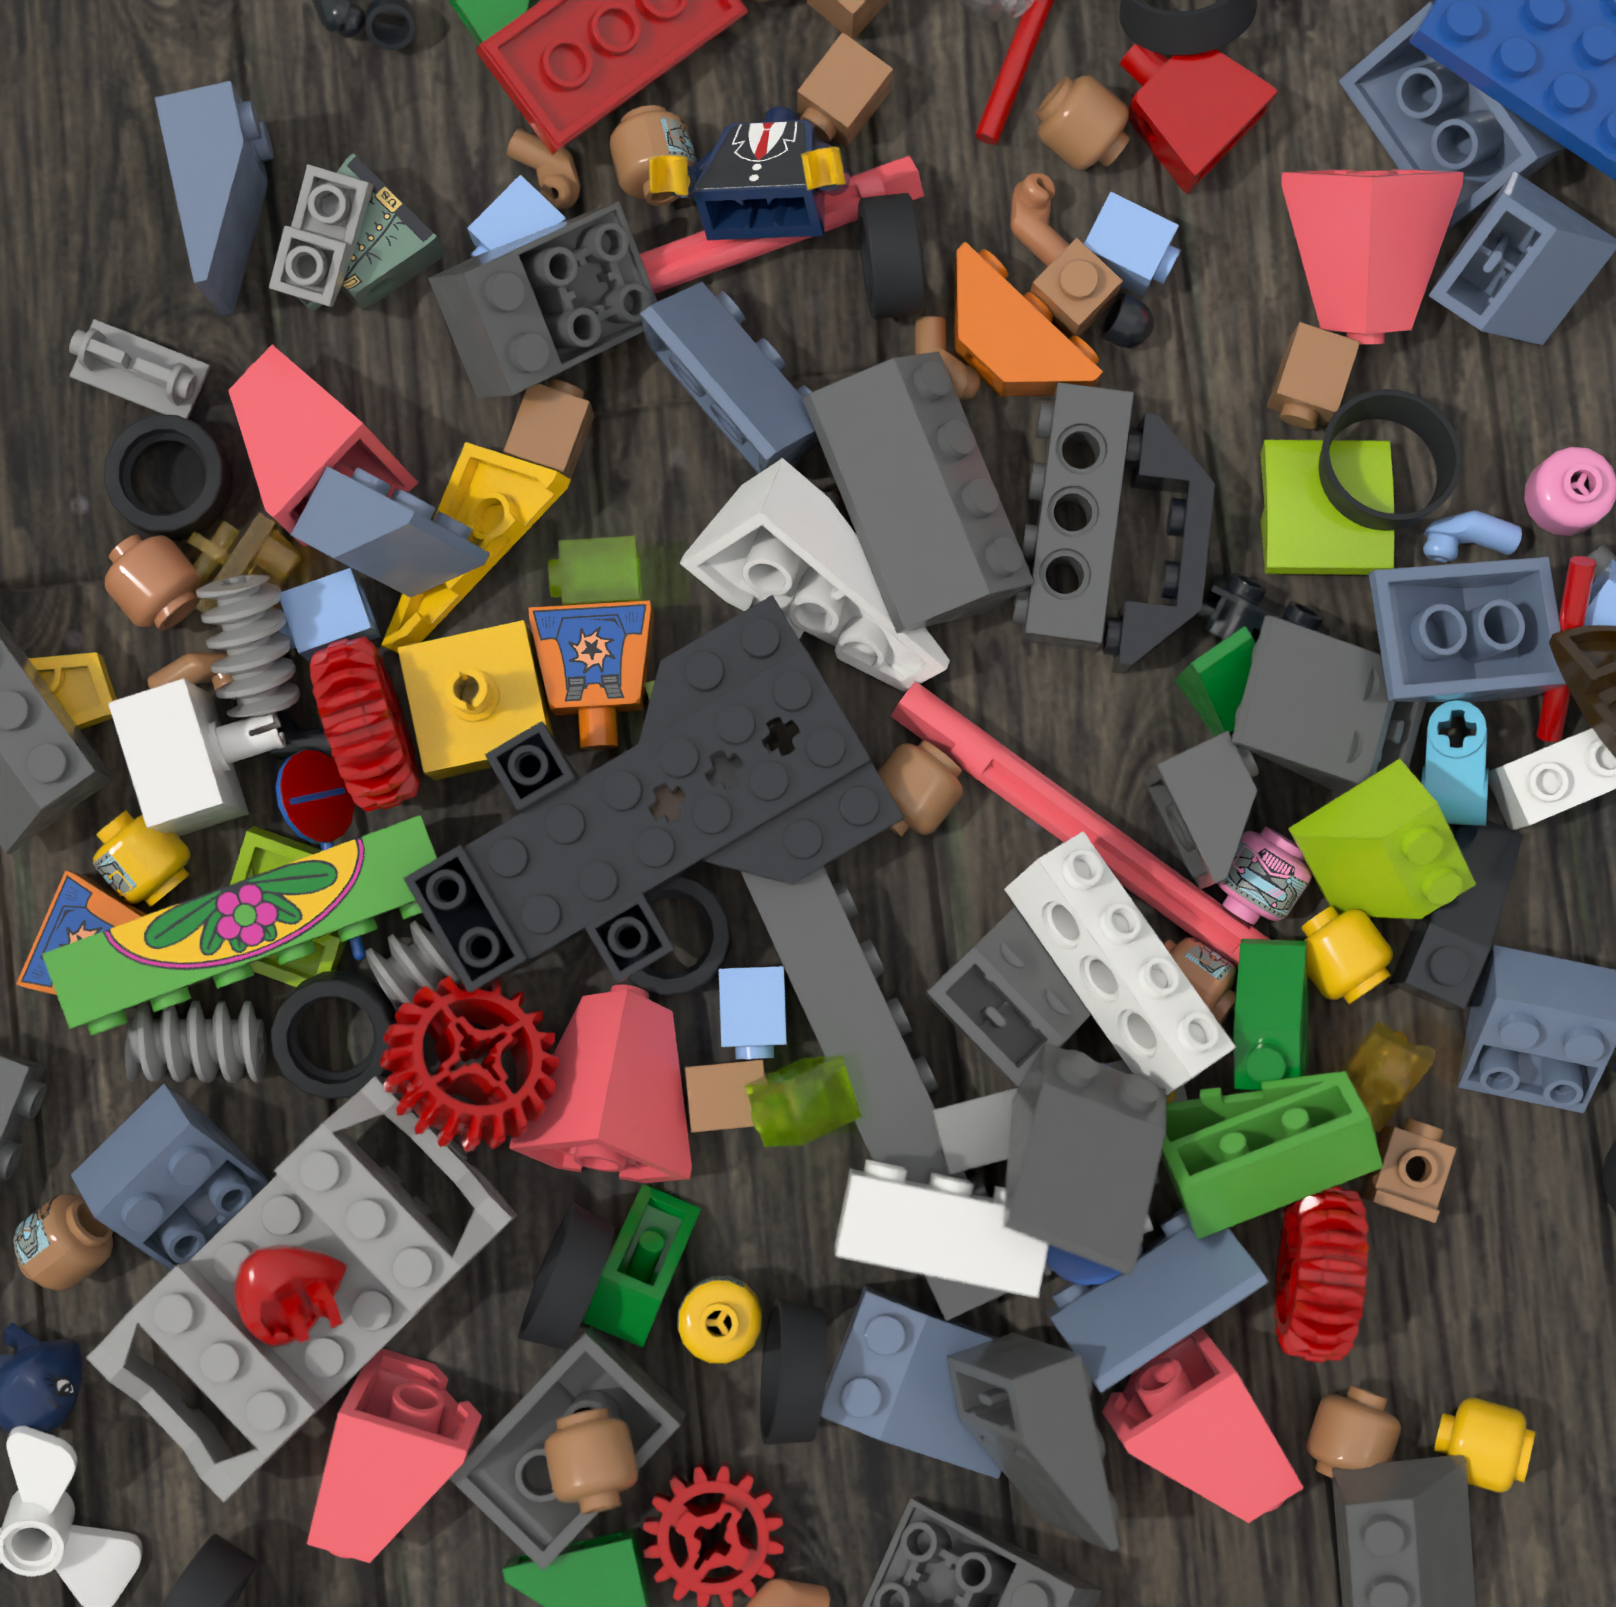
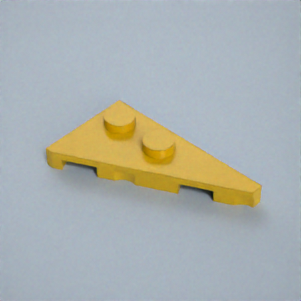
(500, 503)

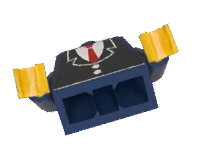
(758, 179)

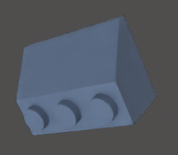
(1442, 121)
(731, 375)
(1164, 1299)

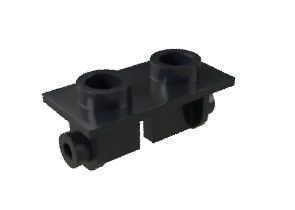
(1244, 604)

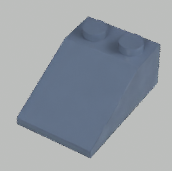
(218, 182)
(1467, 630)
(898, 1381)

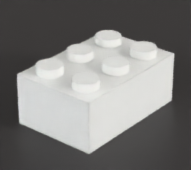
(935, 1230)

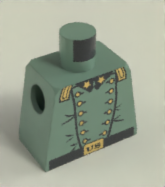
(390, 245)

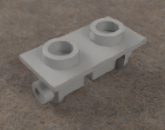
(137, 369)

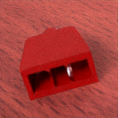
(1193, 108)

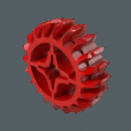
(364, 724)
(495, 1107)
(1321, 1275)

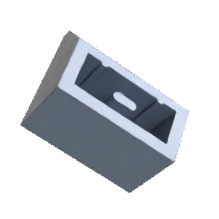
(1522, 264)
(386, 535)
(1539, 1029)
(168, 1179)

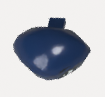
(39, 1381)

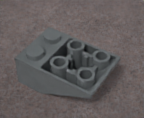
(545, 301)
(1322, 708)
(1009, 997)
(1038, 1426)
(955, 1564)

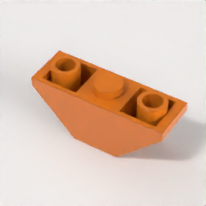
(1012, 334)

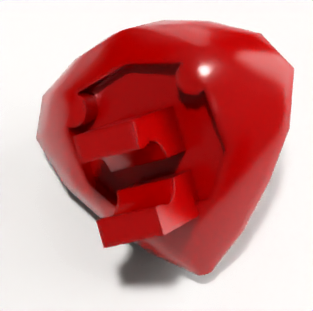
(286, 1292)

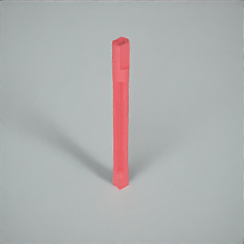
(698, 257)
(1067, 817)

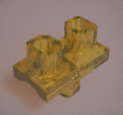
(258, 546)
(1386, 1071)

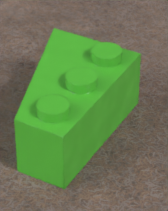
(1265, 1147)

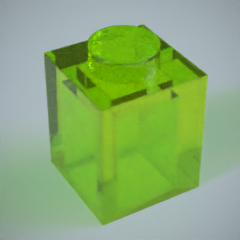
(596, 571)
(802, 1101)

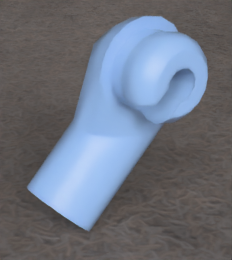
(1469, 527)

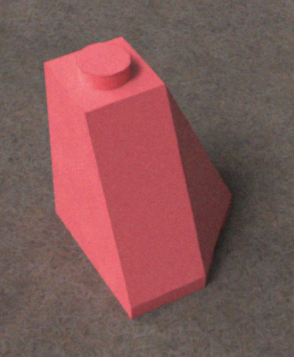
(1369, 243)
(297, 432)
(615, 1093)
(1202, 1429)
(389, 1454)

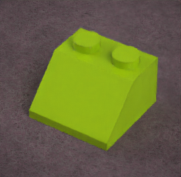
(1384, 849)

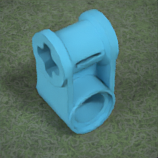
(1457, 775)

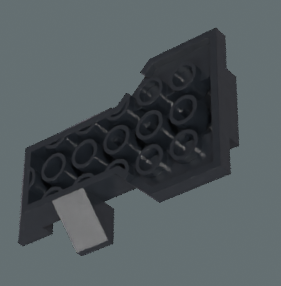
(594, 849)

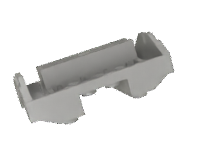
(322, 1200)

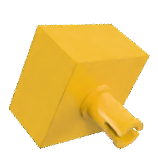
(472, 695)

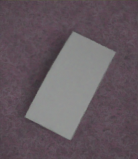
(322, 236)

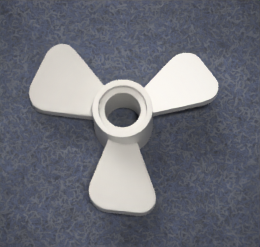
(88, 1559)

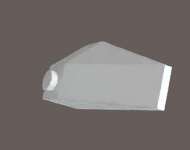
(796, 545)

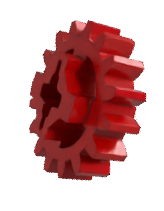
(739, 1551)

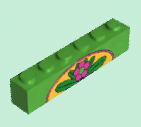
(239, 925)

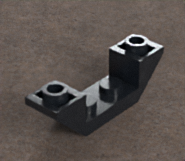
(1165, 465)

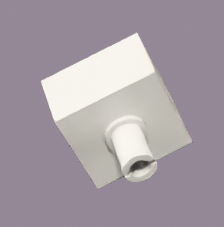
(185, 756)

